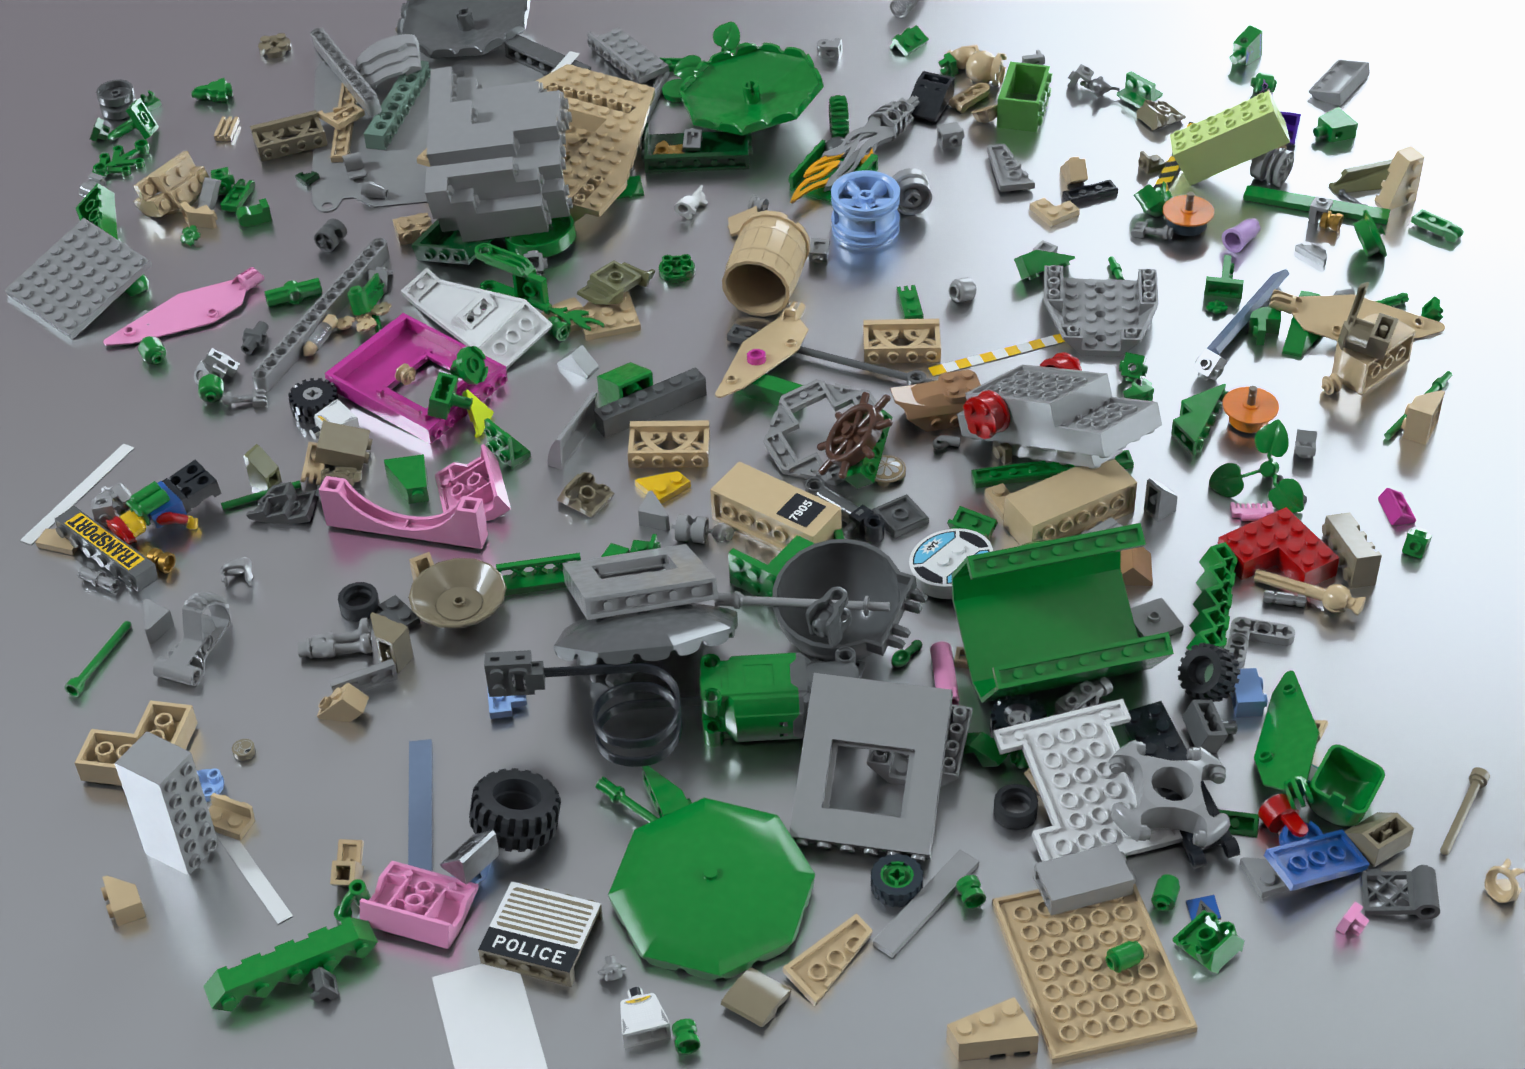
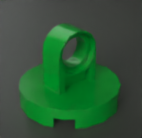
(470, 365)

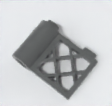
(1421, 895)

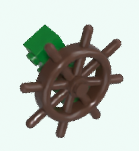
(862, 437)

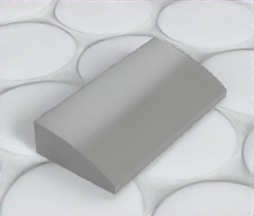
(1340, 81)
(573, 433)

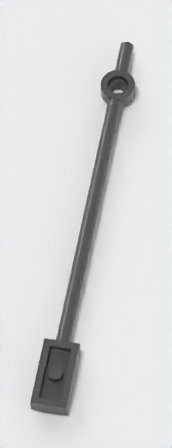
(740, 333)

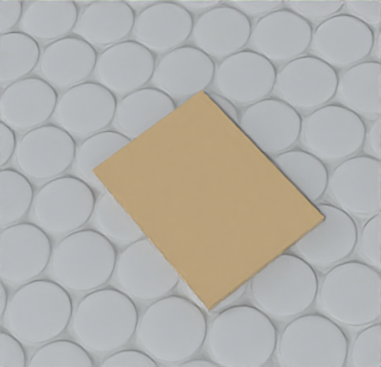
(1071, 989)

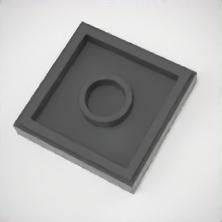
(901, 515)

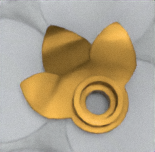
(664, 148)

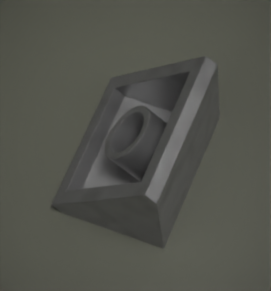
(472, 856)

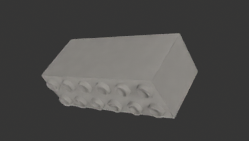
(167, 802)

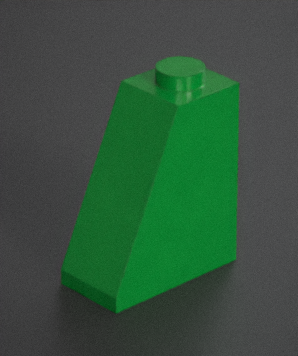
(409, 477)

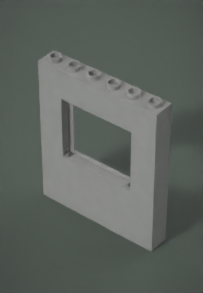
(681, 583)
(879, 719)

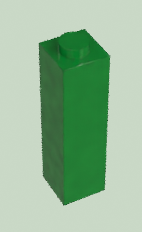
(768, 389)

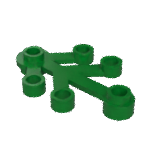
(104, 169)

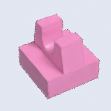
(1353, 920)

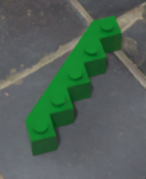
(1216, 596)
(289, 963)

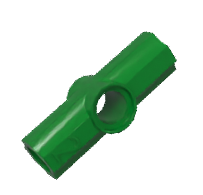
(293, 292)

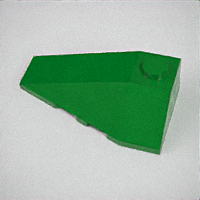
(1297, 339)

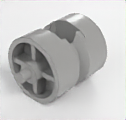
(689, 528)

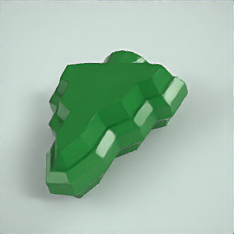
(215, 91)

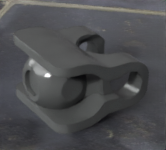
(825, 616)

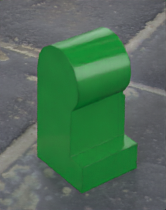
(254, 214)

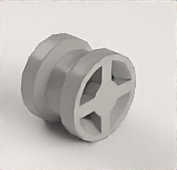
(762, 204)

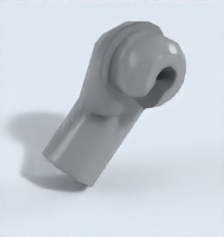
(1345, 291)
(944, 441)

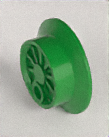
(1369, 235)

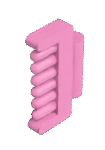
(1249, 513)

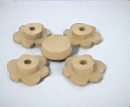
(365, 321)

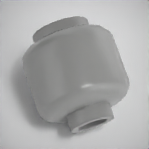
(962, 290)

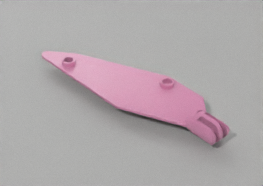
(189, 310)

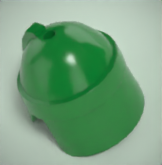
(1153, 199)

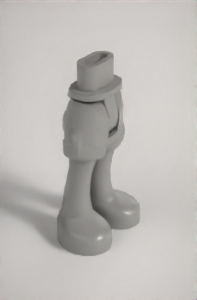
(330, 644)

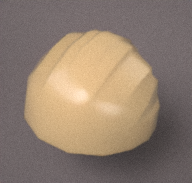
(962, 55)

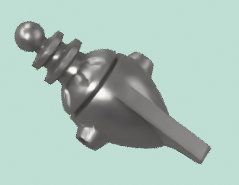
(1098, 86)

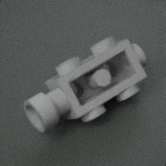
(1083, 696)

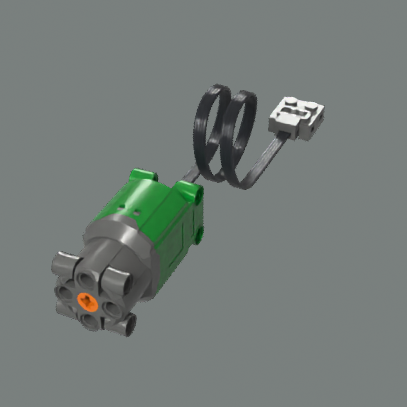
(739, 697)

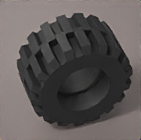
(1194, 667)

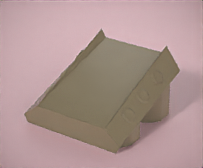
(1159, 114)
(585, 494)

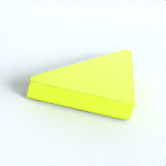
(478, 413)

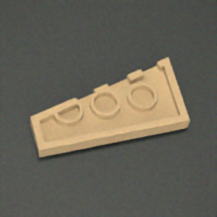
(824, 961)

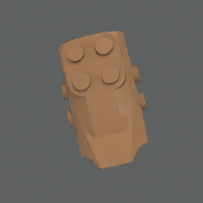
(937, 402)

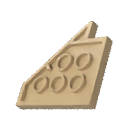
(617, 319)

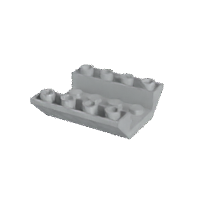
(894, 765)

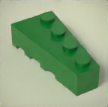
(99, 209)

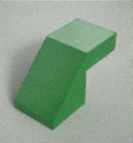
(984, 749)

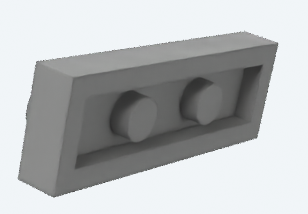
(367, 677)

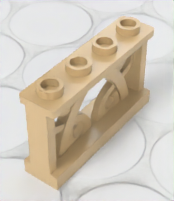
(912, 329)
(656, 432)

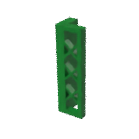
(538, 579)

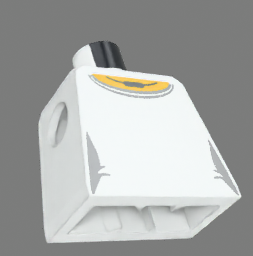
(335, 413)
(642, 1019)

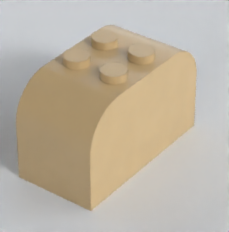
(1363, 371)

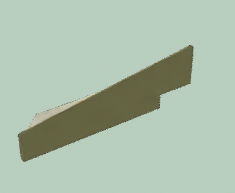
(1362, 177)

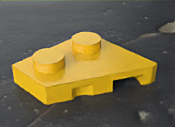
(664, 485)

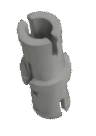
(98, 579)

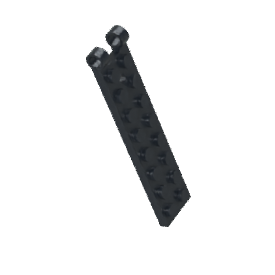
(1155, 729)

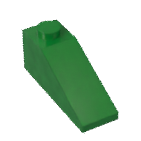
(663, 793)

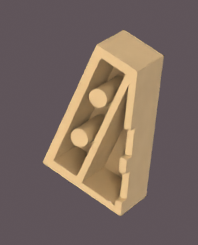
(1403, 180)
(991, 1032)

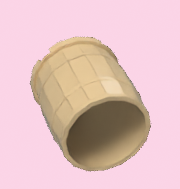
(765, 263)

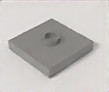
(1155, 618)

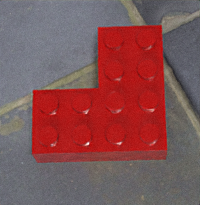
(1282, 542)

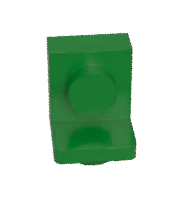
(639, 545)

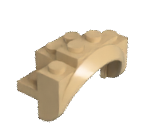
(178, 182)

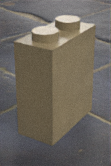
(343, 445)

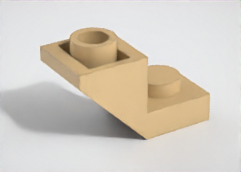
(199, 217)

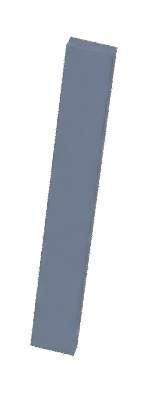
(1244, 314)
(420, 804)

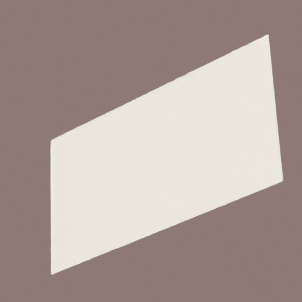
(488, 1019)

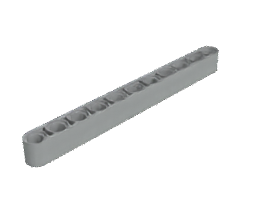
(346, 72)

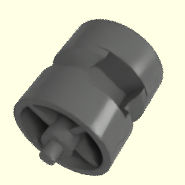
(330, 235)

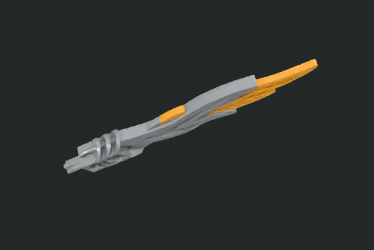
(882, 127)

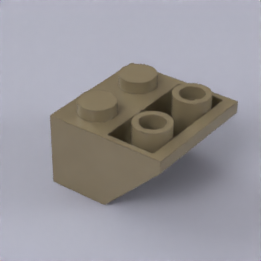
(392, 641)
(1381, 836)

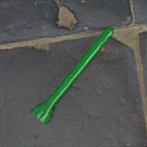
(76, 685)

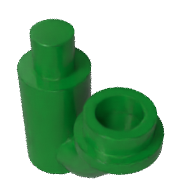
(356, 892)

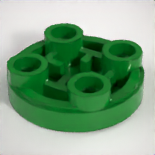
(676, 268)

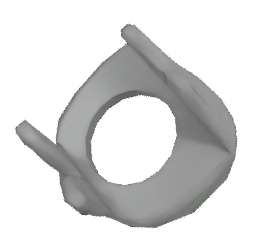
(243, 567)

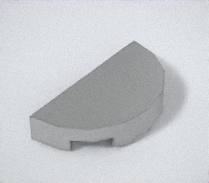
(1314, 252)

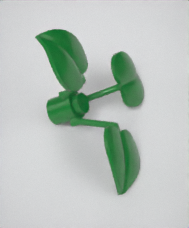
(725, 35)
(1274, 441)

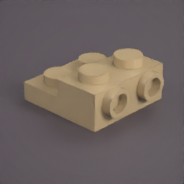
(411, 227)

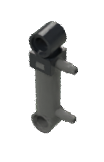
(859, 519)

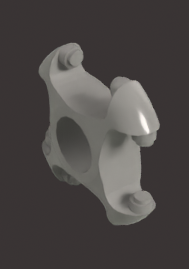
(1179, 776)

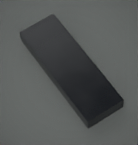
(1090, 192)

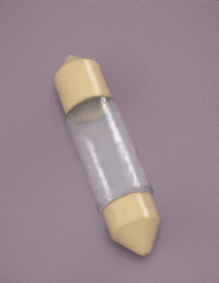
(320, 335)

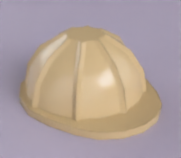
(985, 114)

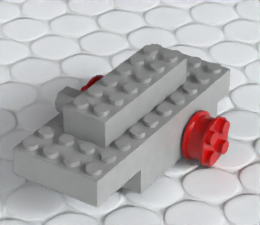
(1057, 414)

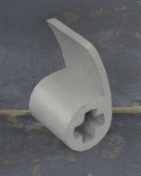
(354, 165)

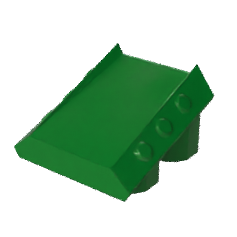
(1210, 941)

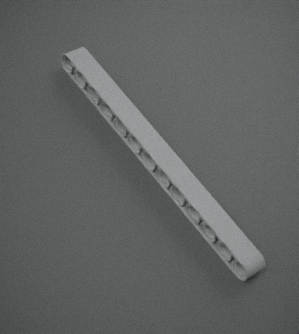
(331, 302)

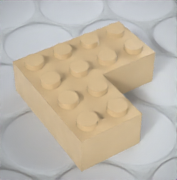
(103, 748)

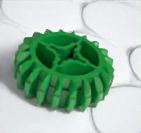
(838, 116)

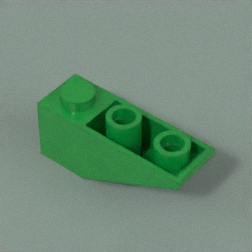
(1033, 263)

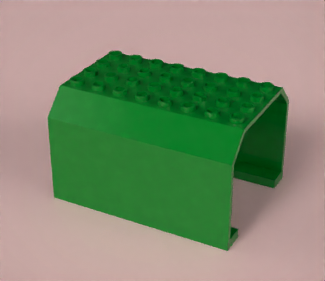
(1051, 615)

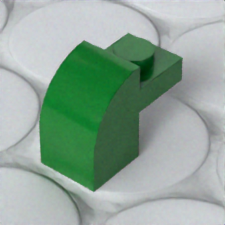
(1263, 322)

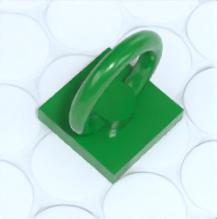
(139, 118)

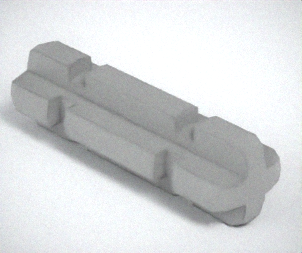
(1284, 598)

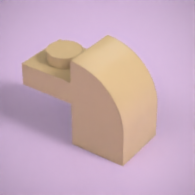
(348, 863)

